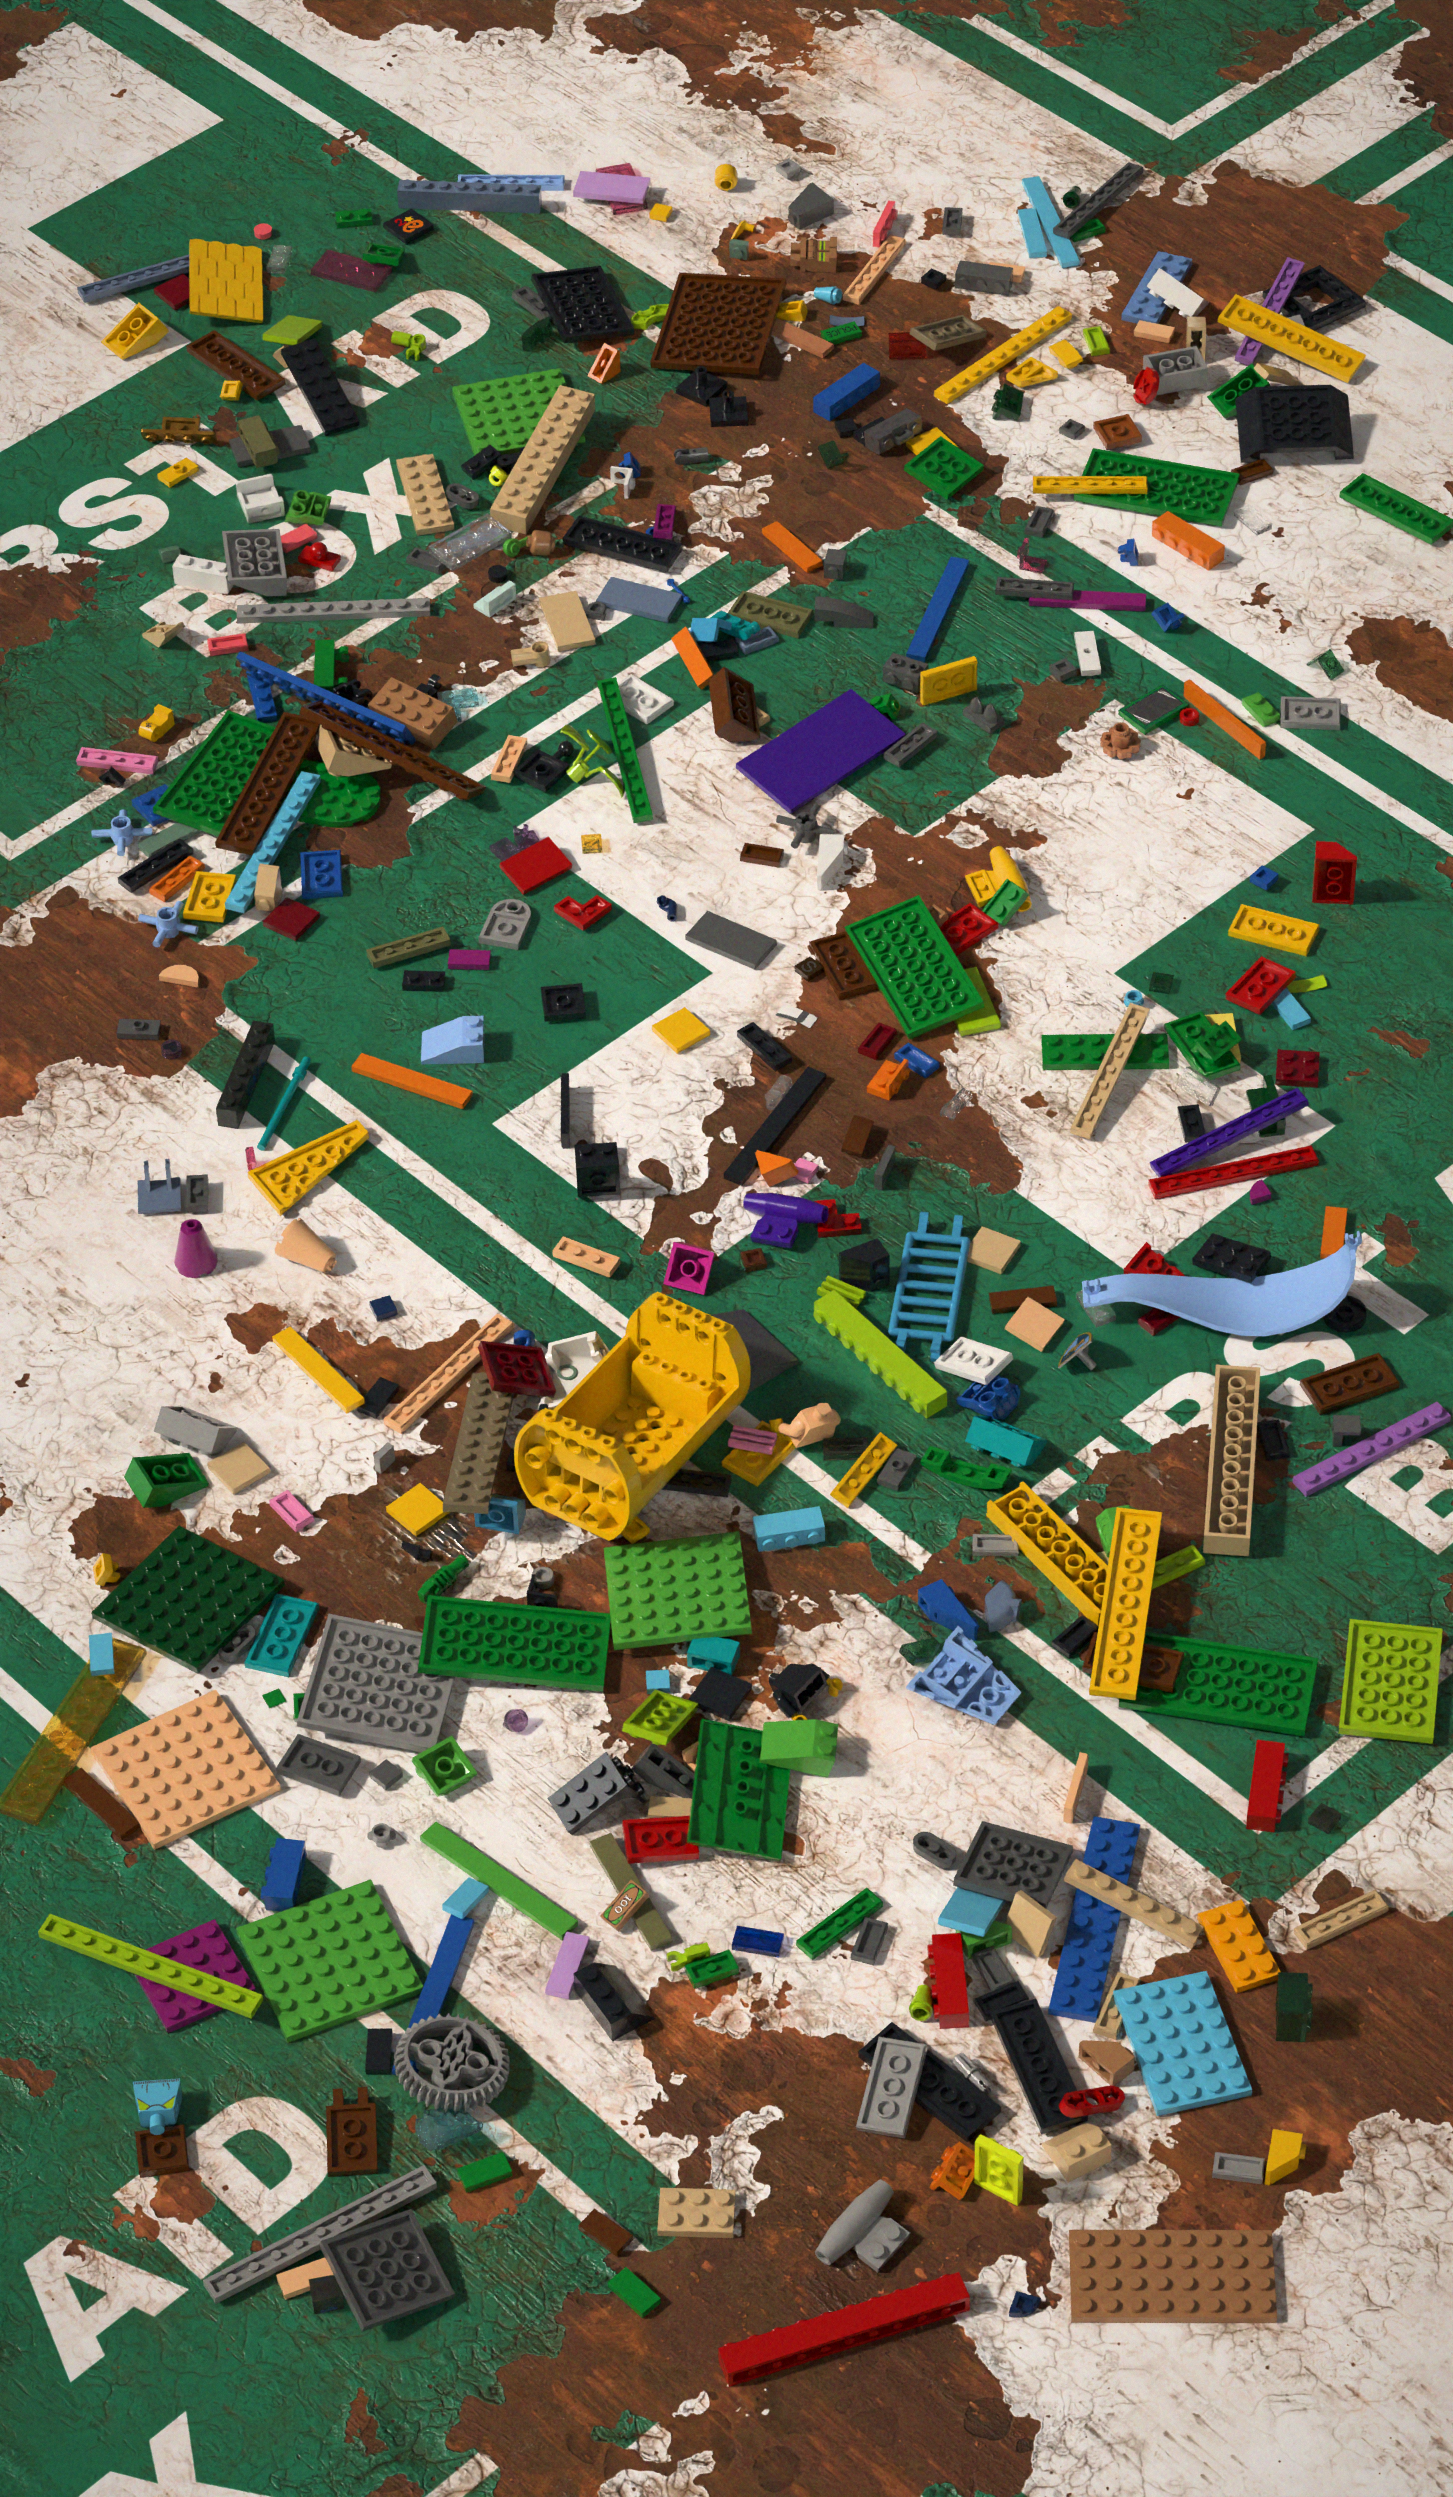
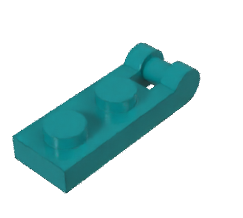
(740, 628)

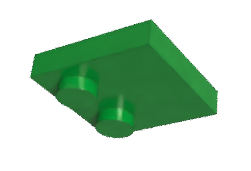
(383, 254)

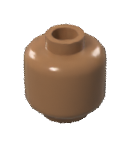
(540, 543)

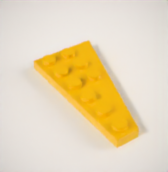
(298, 1171)

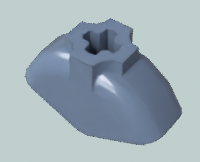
(1001, 1606)

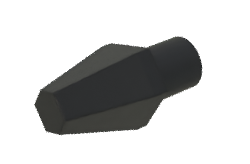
(416, 1550)

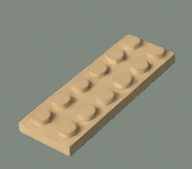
(425, 494)

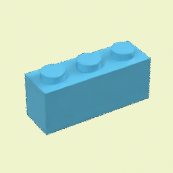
(788, 1529)

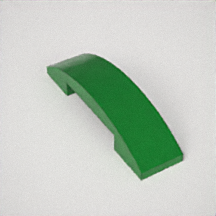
(964, 1473)

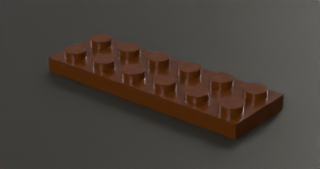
(235, 364)

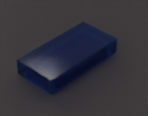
(758, 1941)

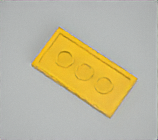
(1273, 930)

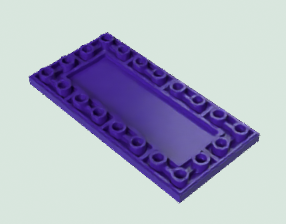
(820, 751)

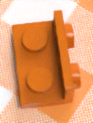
(889, 1079)
(955, 2171)

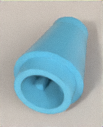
(828, 294)

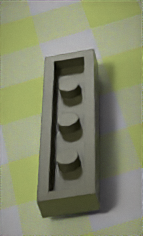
(408, 947)

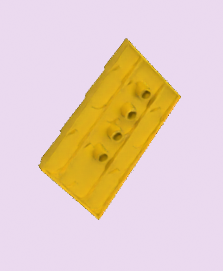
(225, 281)

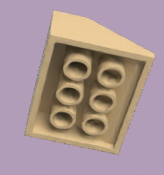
(346, 758)

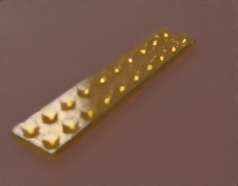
(68, 1736)

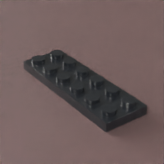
(320, 387)
(622, 543)
(1036, 2063)
(943, 2090)

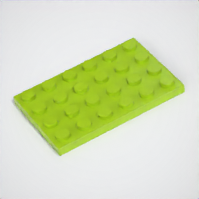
(1391, 1681)

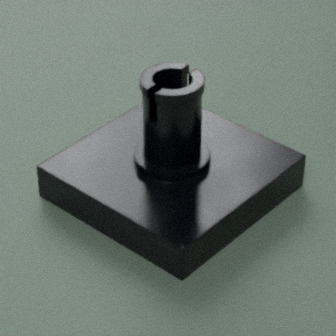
(701, 386)
(728, 410)

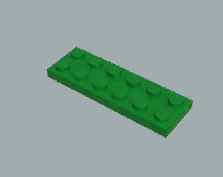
(1396, 508)
(1088, 1051)

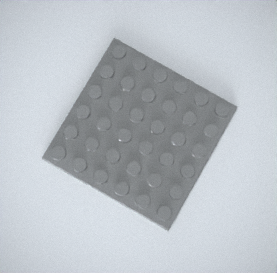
(371, 1687)

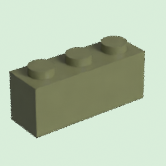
(258, 441)

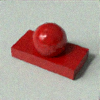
(319, 556)

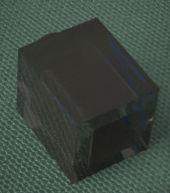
(326, 2294)

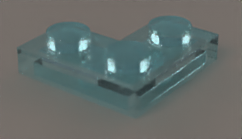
(459, 699)

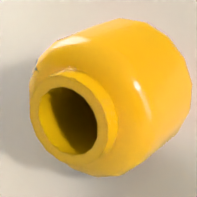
(726, 177)

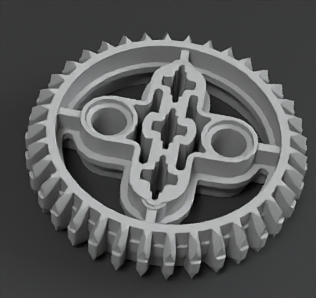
(451, 2063)

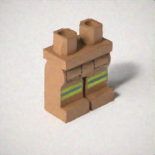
(814, 255)

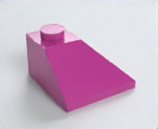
(689, 1267)

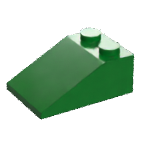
(1225, 396)
(164, 1478)

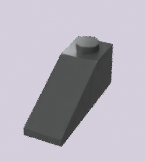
(664, 1771)

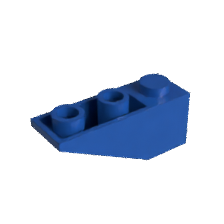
(943, 1607)

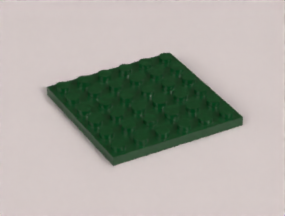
(188, 1599)

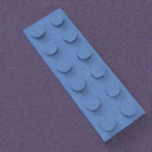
(1144, 305)

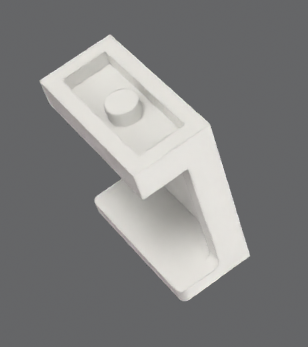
(259, 498)

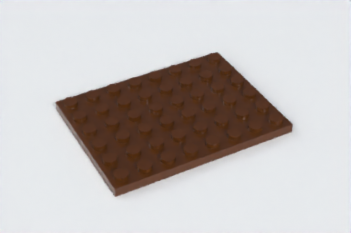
(718, 323)

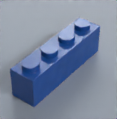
(846, 392)

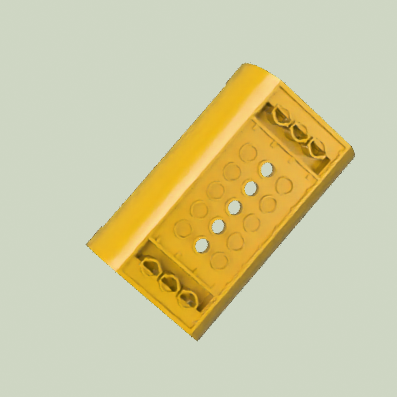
(667, 1373)

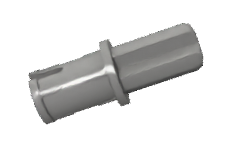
(972, 2073)

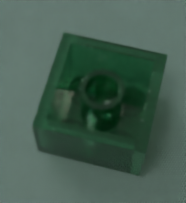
(1293, 2007)

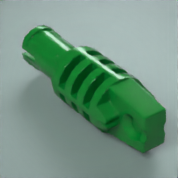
(442, 1578)

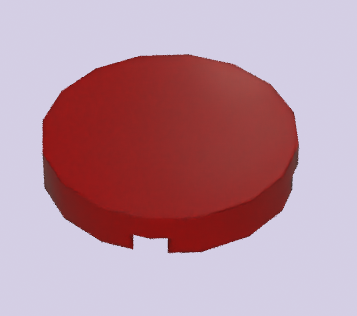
(1146, 386)

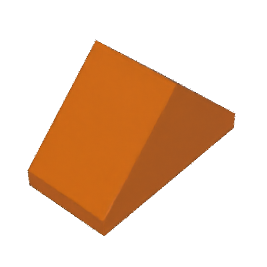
(606, 364)
(775, 1168)

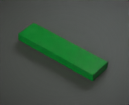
(839, 1923)

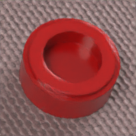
(1189, 717)

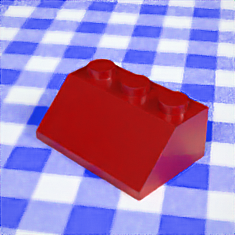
(1333, 874)

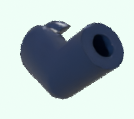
(668, 906)

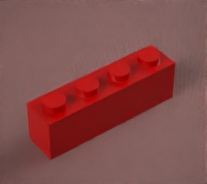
(1265, 1786)
(949, 1981)

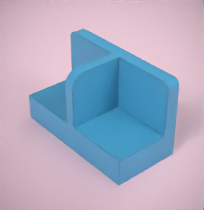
(707, 629)

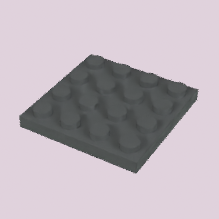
(1012, 1861)
(386, 2270)

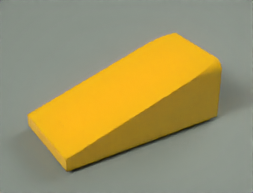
(793, 311)

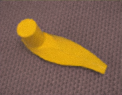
(741, 227)

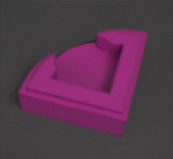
(1259, 1192)

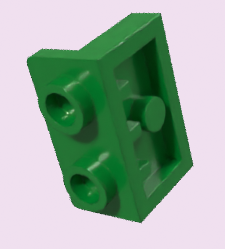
(1217, 1042)

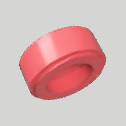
(263, 231)

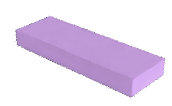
(567, 1962)

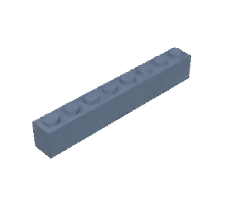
(469, 196)

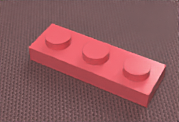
(884, 223)

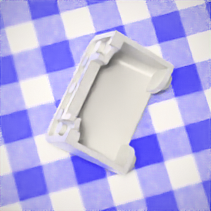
(580, 1351)

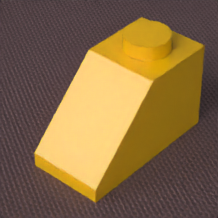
(1284, 2155)

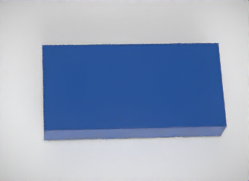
(918, 1060)

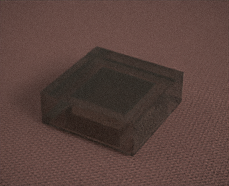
(1324, 1818)

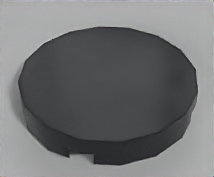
(1347, 1315)

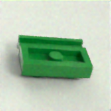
(1005, 902)

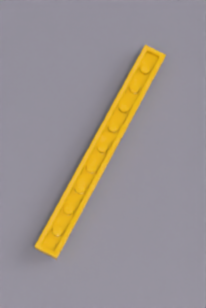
(1002, 355)

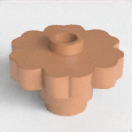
(1120, 741)

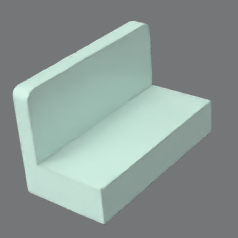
(496, 599)

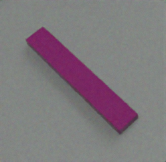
(1096, 600)

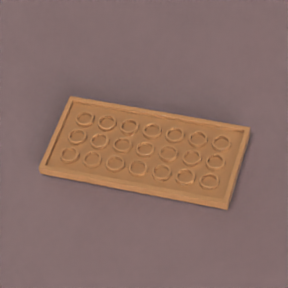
(1172, 2276)

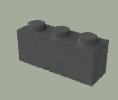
(984, 277)

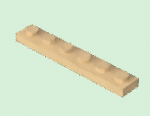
(1133, 1903)

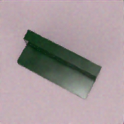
(1261, 1096)

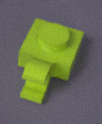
(691, 1954)

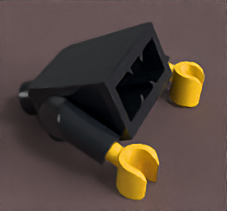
(799, 1687)

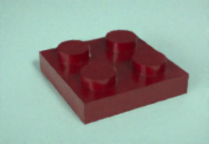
(1297, 1068)

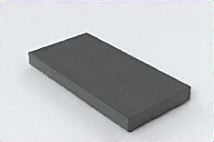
(290, 441)
(731, 940)

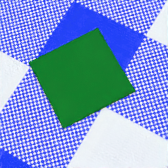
(273, 1698)

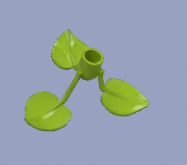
(580, 767)

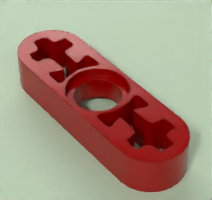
(1107, 2097)

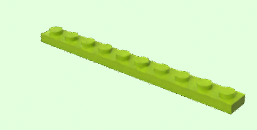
(151, 1966)

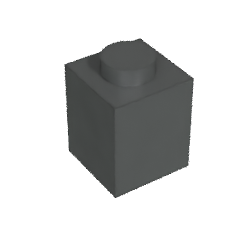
(835, 564)

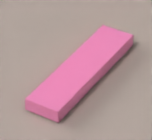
(118, 760)

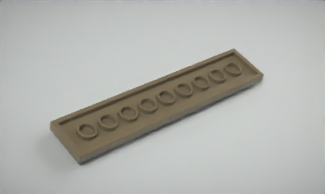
(478, 1448)

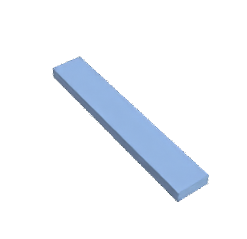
(547, 182)

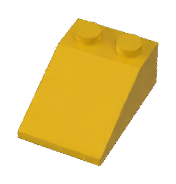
(135, 333)

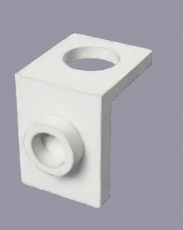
(628, 481)

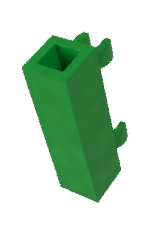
(325, 664)

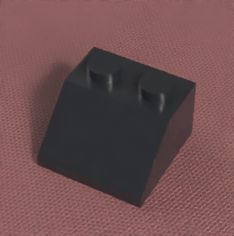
(865, 1266)

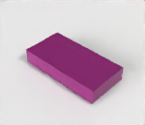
(469, 959)

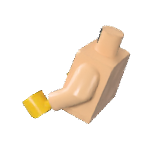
(809, 1425)

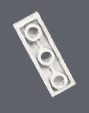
(1087, 653)

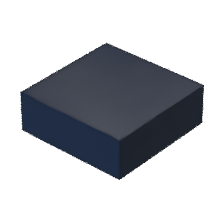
(383, 1308)

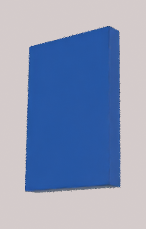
(321, 874)

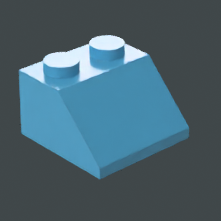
(504, 1514)

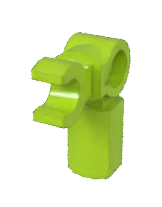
(415, 343)

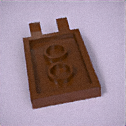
(351, 2136)

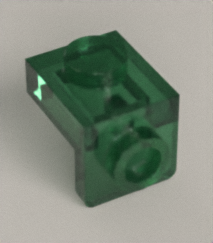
(921, 1651)

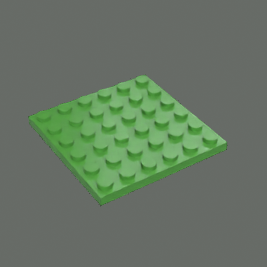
(506, 409)
(677, 1590)
(329, 1960)

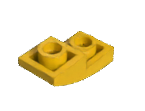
(1066, 354)

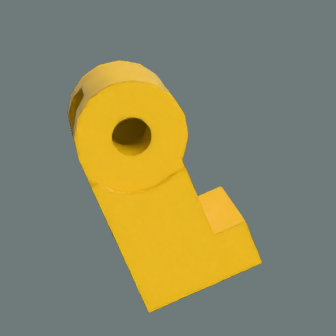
(157, 724)

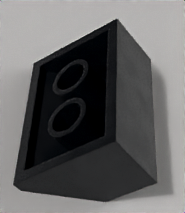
(611, 1999)

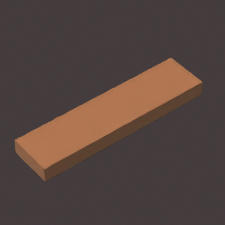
(801, 338)

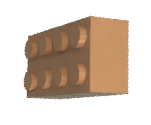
(422, 714)

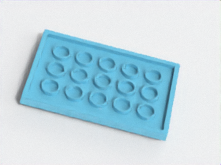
(1182, 2043)

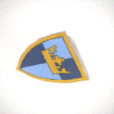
(1079, 1348)

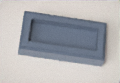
(757, 641)

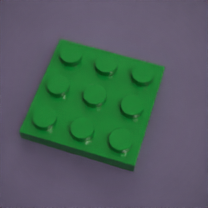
(943, 467)

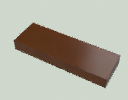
(1012, 1299)

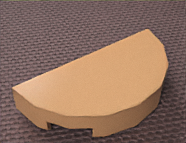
(180, 975)

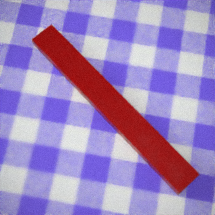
(1233, 1172)

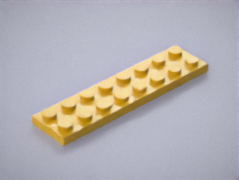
(1291, 338)

